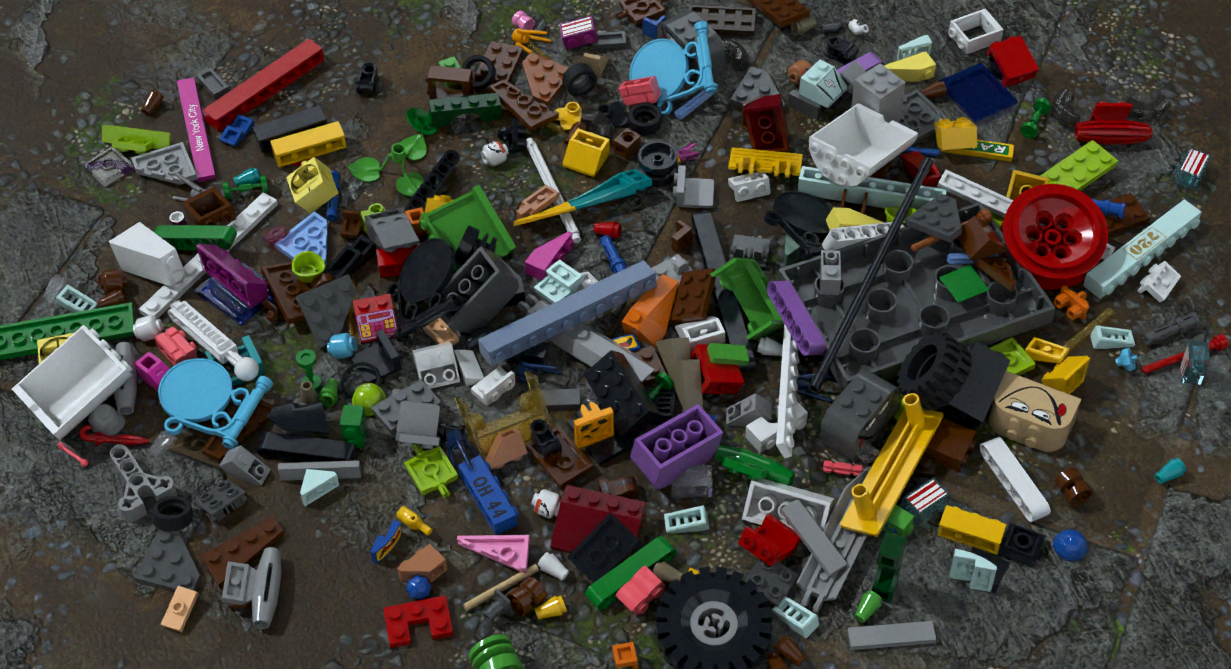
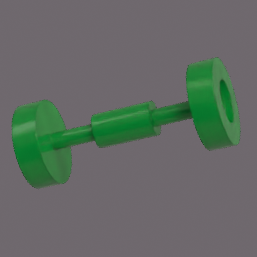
(1041, 107)
(245, 187)
(306, 359)
(663, 381)

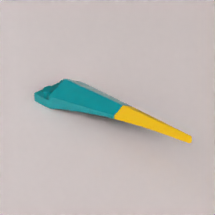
(617, 187)

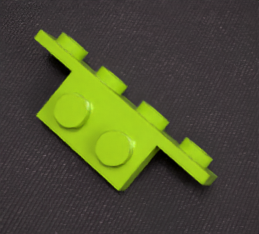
(134, 139)

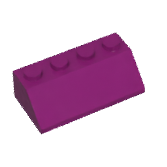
(232, 274)

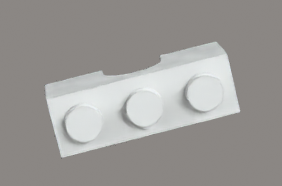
(764, 434)

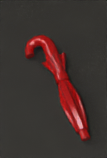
(99, 438)

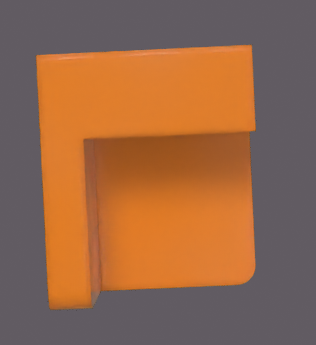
(624, 655)

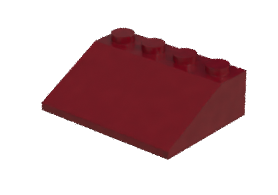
(585, 509)

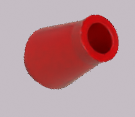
(608, 229)

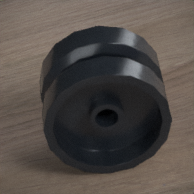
(658, 162)

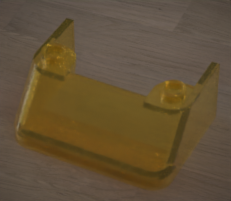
(531, 408)

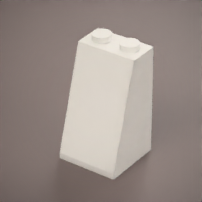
(147, 255)

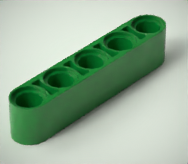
(188, 236)
(603, 591)

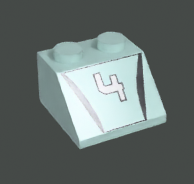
(822, 84)

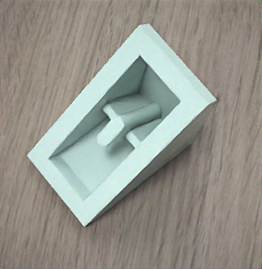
(316, 484)

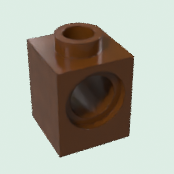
(627, 143)

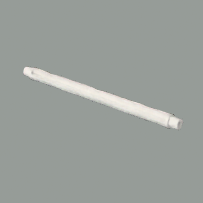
(548, 180)

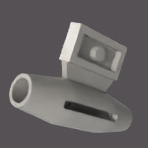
(126, 394)
(257, 586)

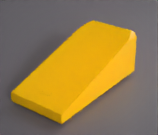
(1046, 351)

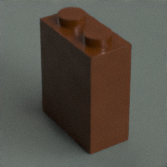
(951, 445)

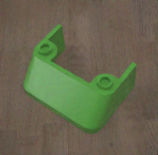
(750, 288)

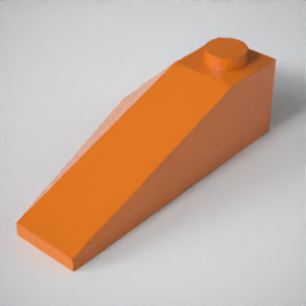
(652, 312)

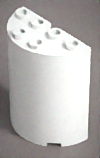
(858, 145)
(73, 381)

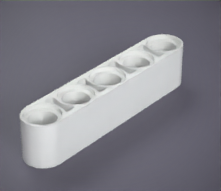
(846, 236)
(1015, 479)

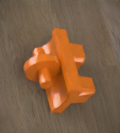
(1074, 301)

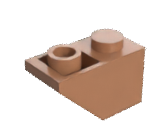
(505, 448)
(425, 563)

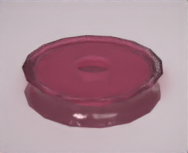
(275, 234)

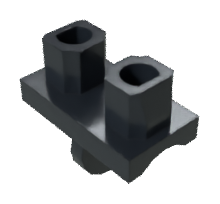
(512, 136)

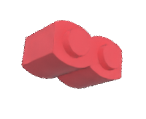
(640, 591)

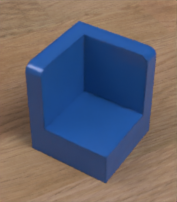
(650, 26)

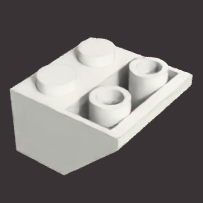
(702, 332)
(436, 365)

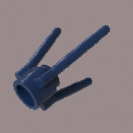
(524, 366)
(803, 382)
(457, 441)

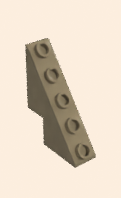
(682, 370)

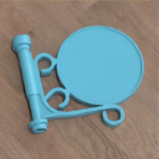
(671, 66)
(200, 392)

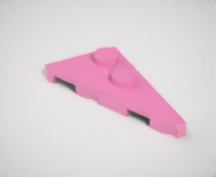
(505, 549)

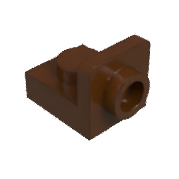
(682, 236)

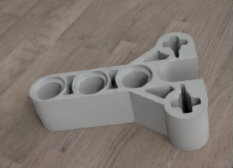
(138, 484)

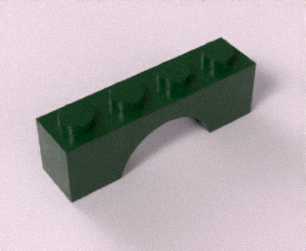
(444, 110)
(889, 566)

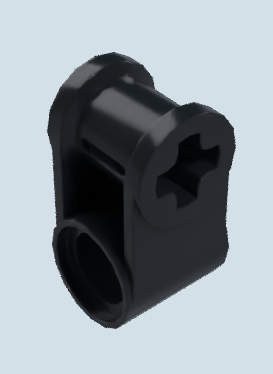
(841, 50)
(367, 78)
(545, 441)

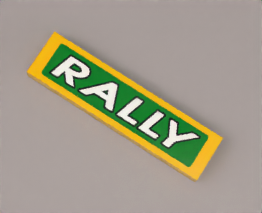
(988, 150)

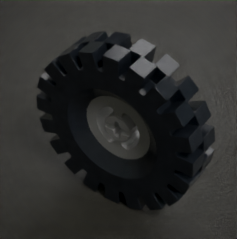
(731, 606)

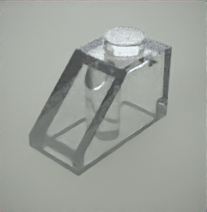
(694, 482)

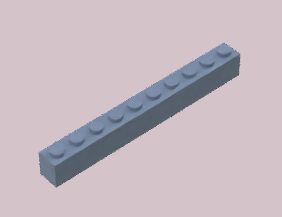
(567, 313)

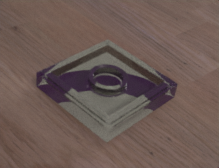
(108, 166)

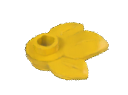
(569, 115)

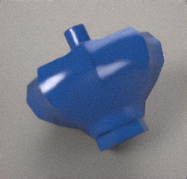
(418, 587)

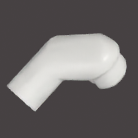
(856, 28)

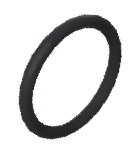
(355, 365)

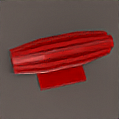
(1109, 126)

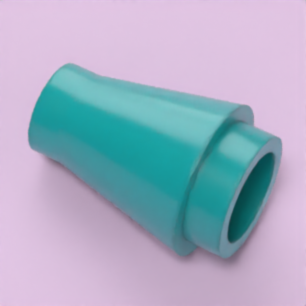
(249, 176)
(1172, 469)

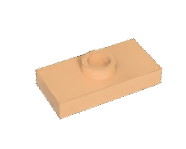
(441, 332)
(179, 609)

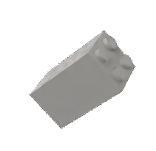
(880, 92)

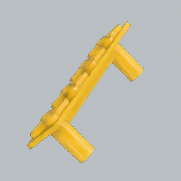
(892, 468)

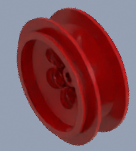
(1055, 206)

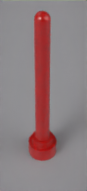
(1217, 343)

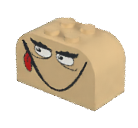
(1032, 413)

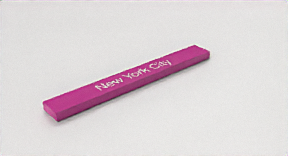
(196, 130)

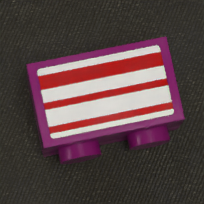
(579, 32)

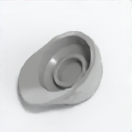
(106, 420)

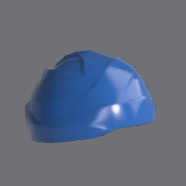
(1070, 545)

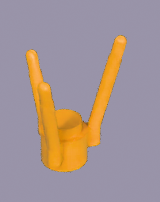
(522, 36)

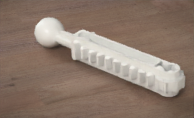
(212, 339)

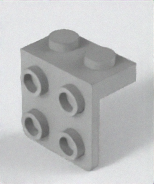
(692, 191)
(418, 424)

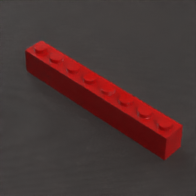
(263, 85)

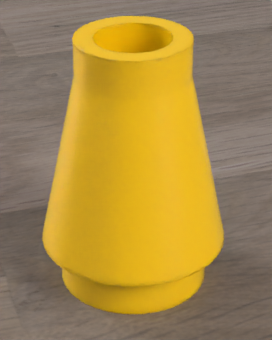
(552, 607)

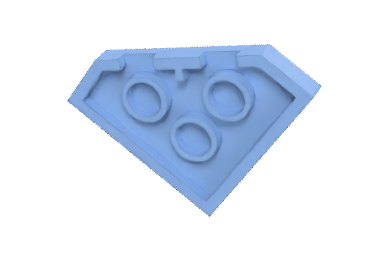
(306, 236)

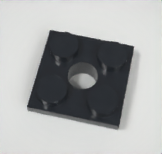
(1023, 553)

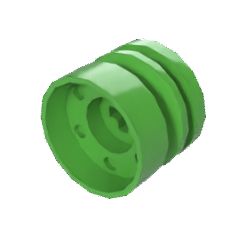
(494, 653)

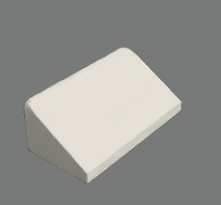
(468, 366)

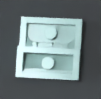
(559, 283)
(973, 569)

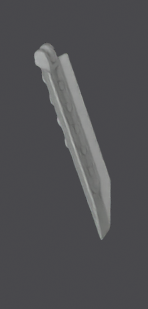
(587, 343)
(848, 543)

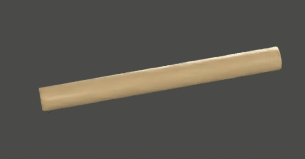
(501, 587)

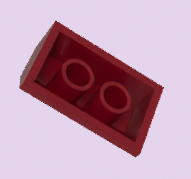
(767, 124)

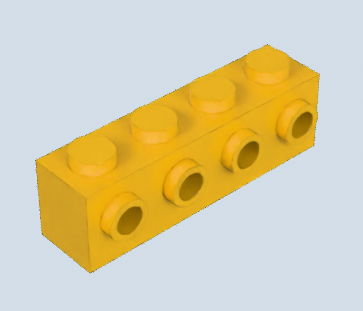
(327, 137)

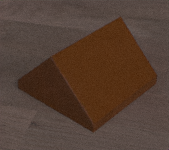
(979, 239)

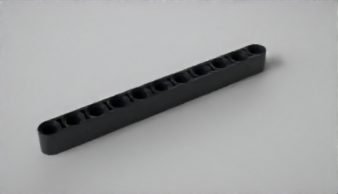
(724, 299)

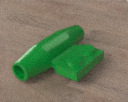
(753, 465)

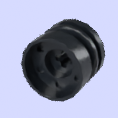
(470, 244)

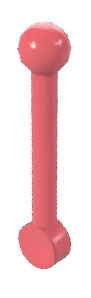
(84, 462)

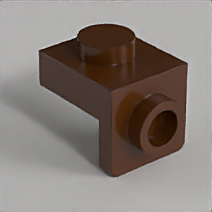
(352, 224)

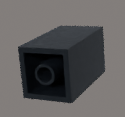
(982, 383)

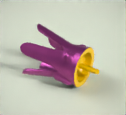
(684, 153)

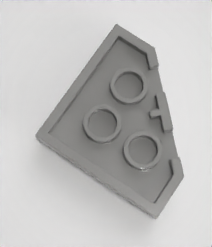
(164, 162)

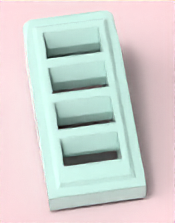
(915, 46)
(75, 294)
(1100, 340)
(693, 513)
(805, 625)

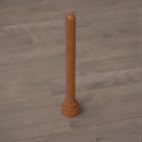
(984, 215)

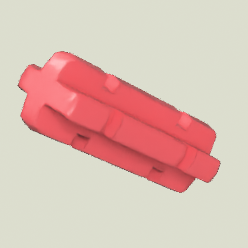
(842, 468)

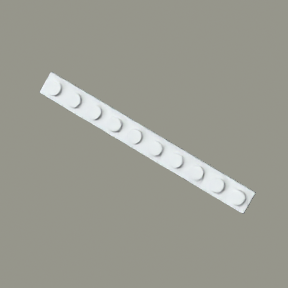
(989, 199)
(243, 224)
(787, 395)

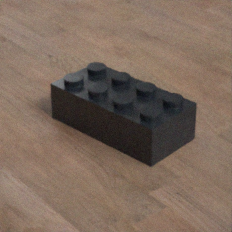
(621, 389)

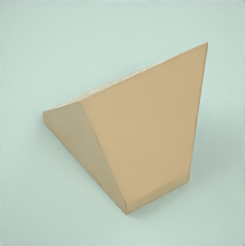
(596, 62)

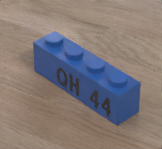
(488, 496)

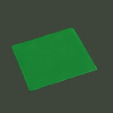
(964, 283)

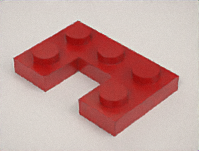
(428, 610)

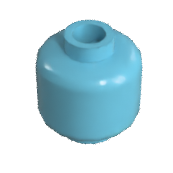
(342, 345)

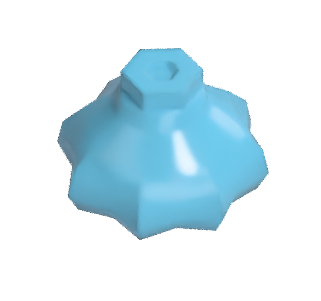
(1127, 360)

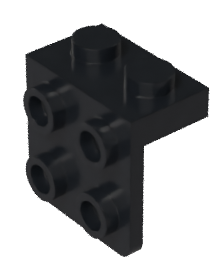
(381, 355)

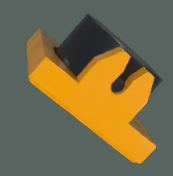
(592, 424)

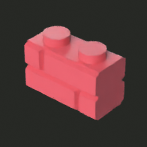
(640, 91)
(175, 346)

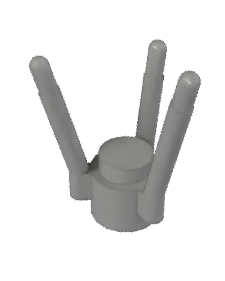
(195, 191)

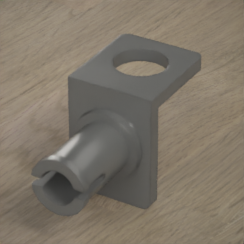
(501, 604)

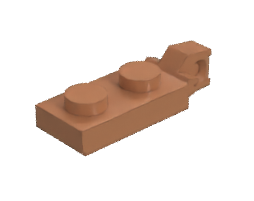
(537, 202)

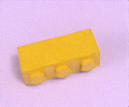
(971, 529)

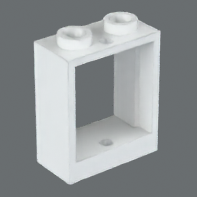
(980, 18)

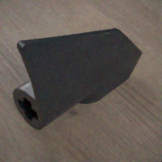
(300, 418)

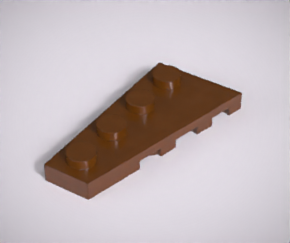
(523, 106)

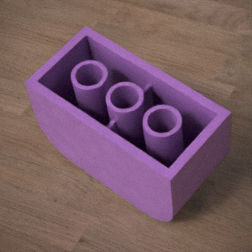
(676, 446)

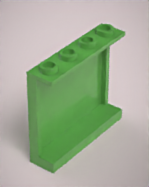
(472, 209)

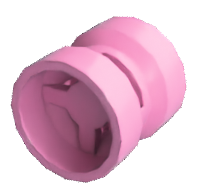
(523, 21)

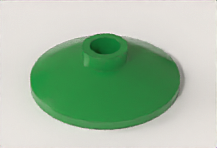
(420, 121)

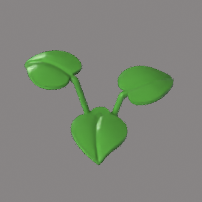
(413, 148)

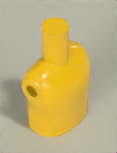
(412, 520)

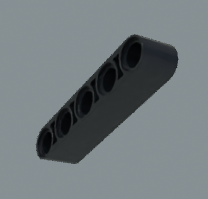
(434, 180)
(304, 449)

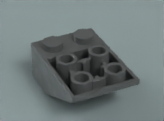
(391, 230)

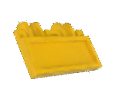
(765, 161)

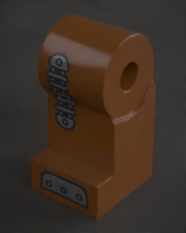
(622, 487)

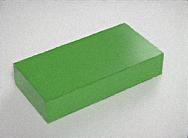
(728, 354)

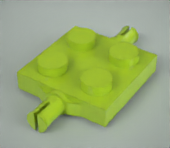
(431, 470)

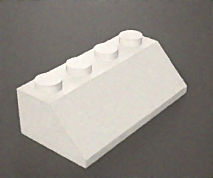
(769, 497)

